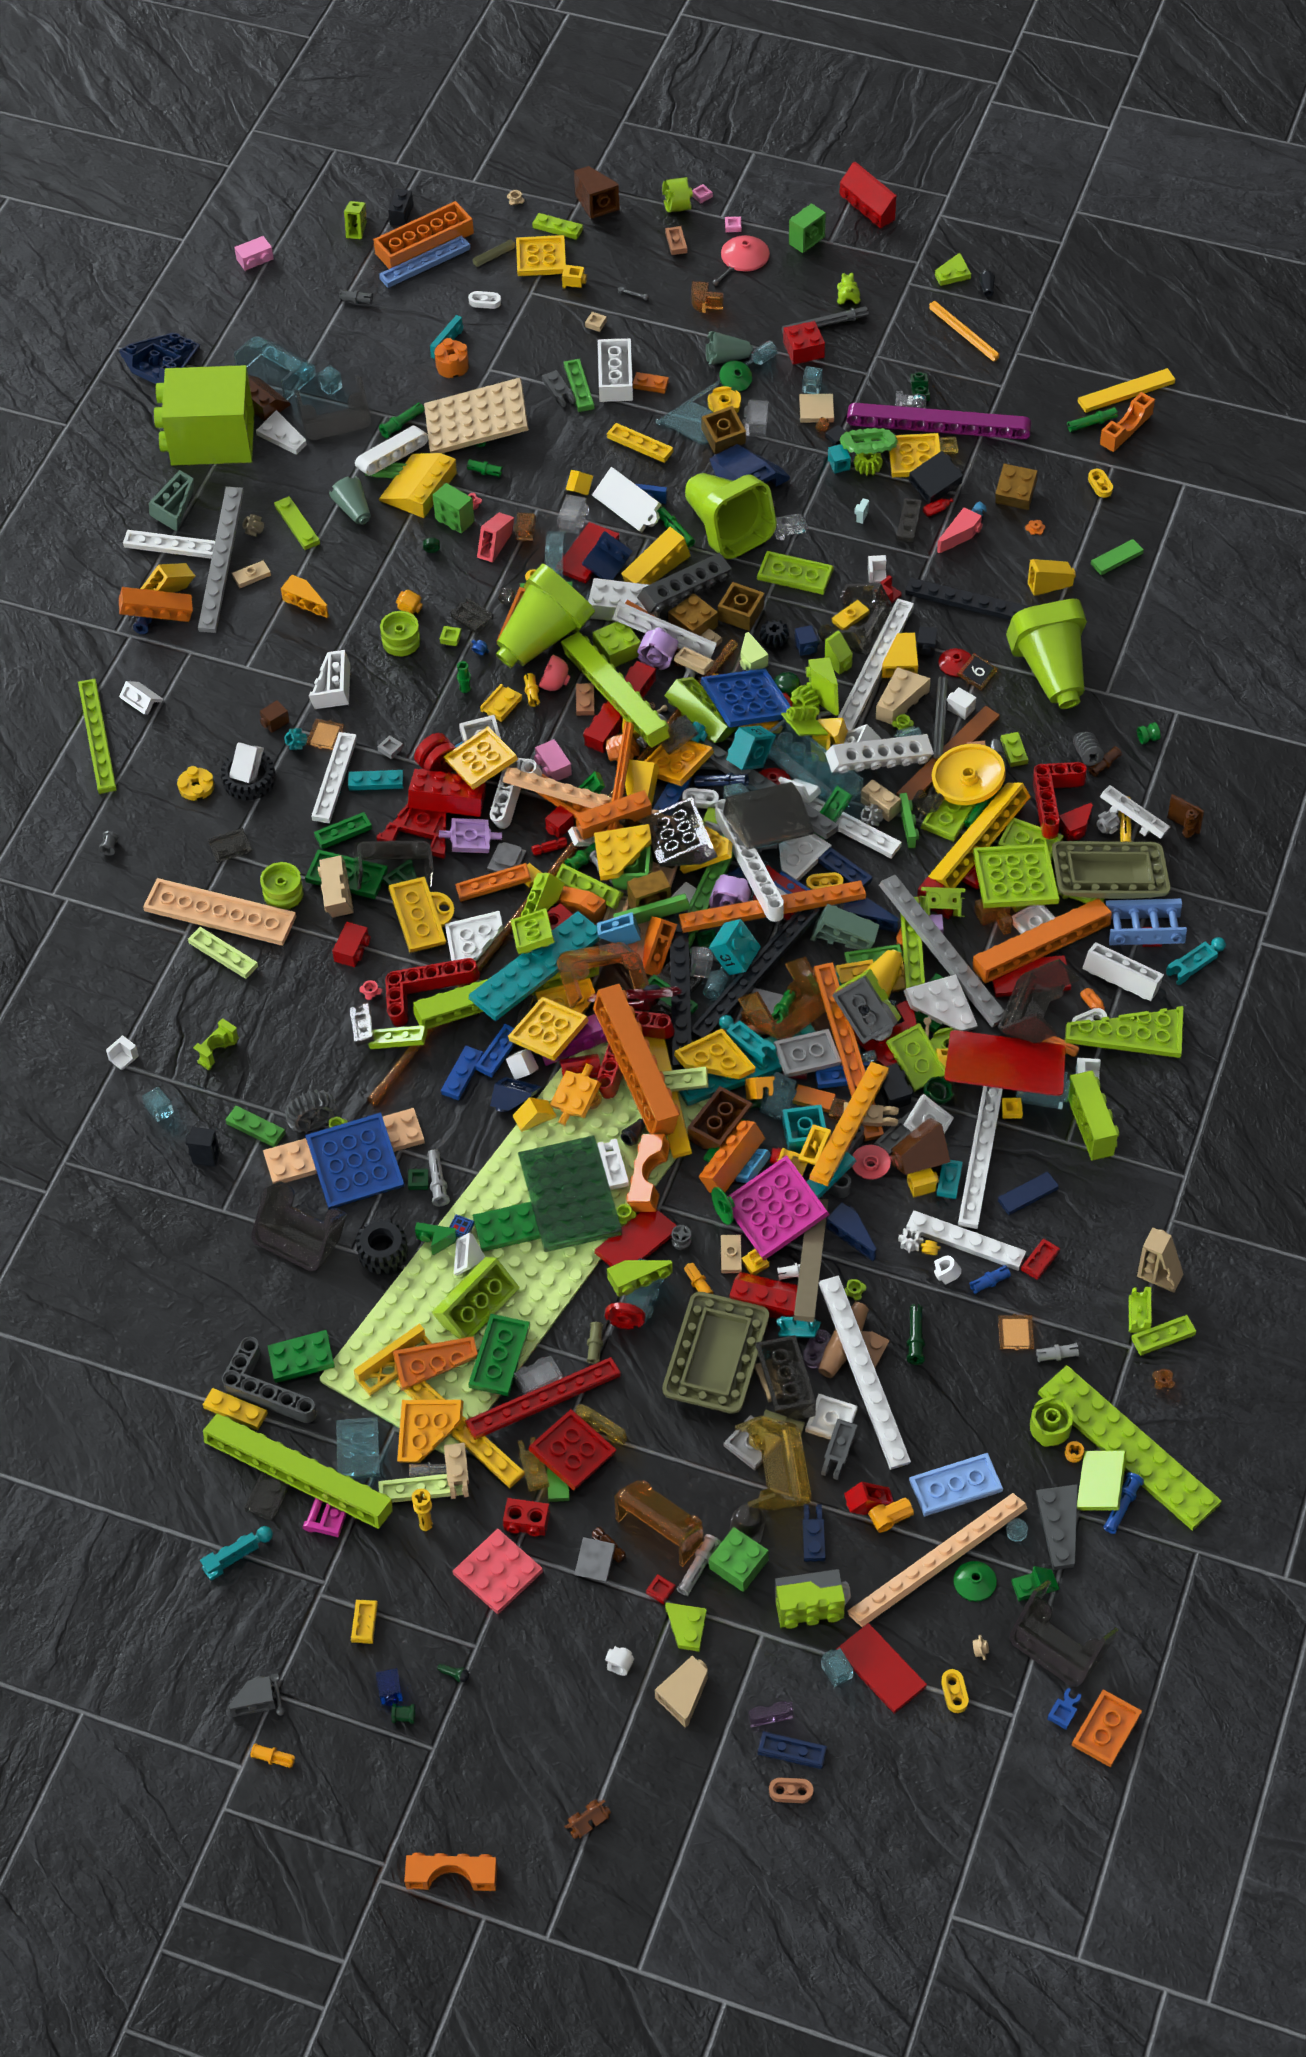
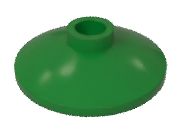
(730, 379)
(723, 1205)
(975, 1589)

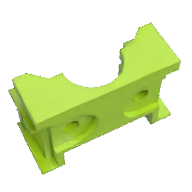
(942, 899)
(223, 1036)

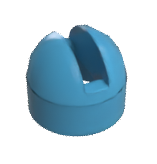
(979, 508)

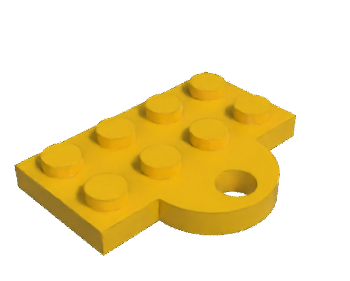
(420, 913)

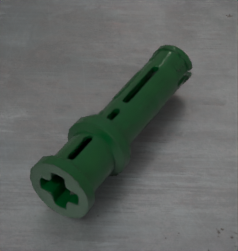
(915, 1342)

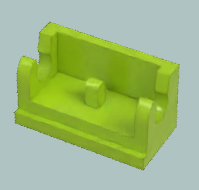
(1140, 1310)

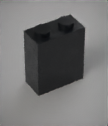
(936, 477)

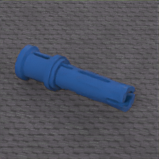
(1128, 1495)

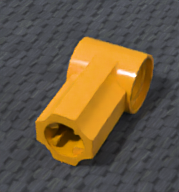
(886, 1516)

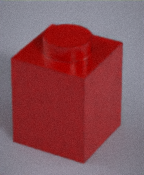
(559, 821)

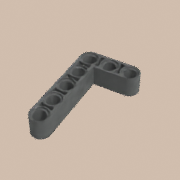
(261, 1388)

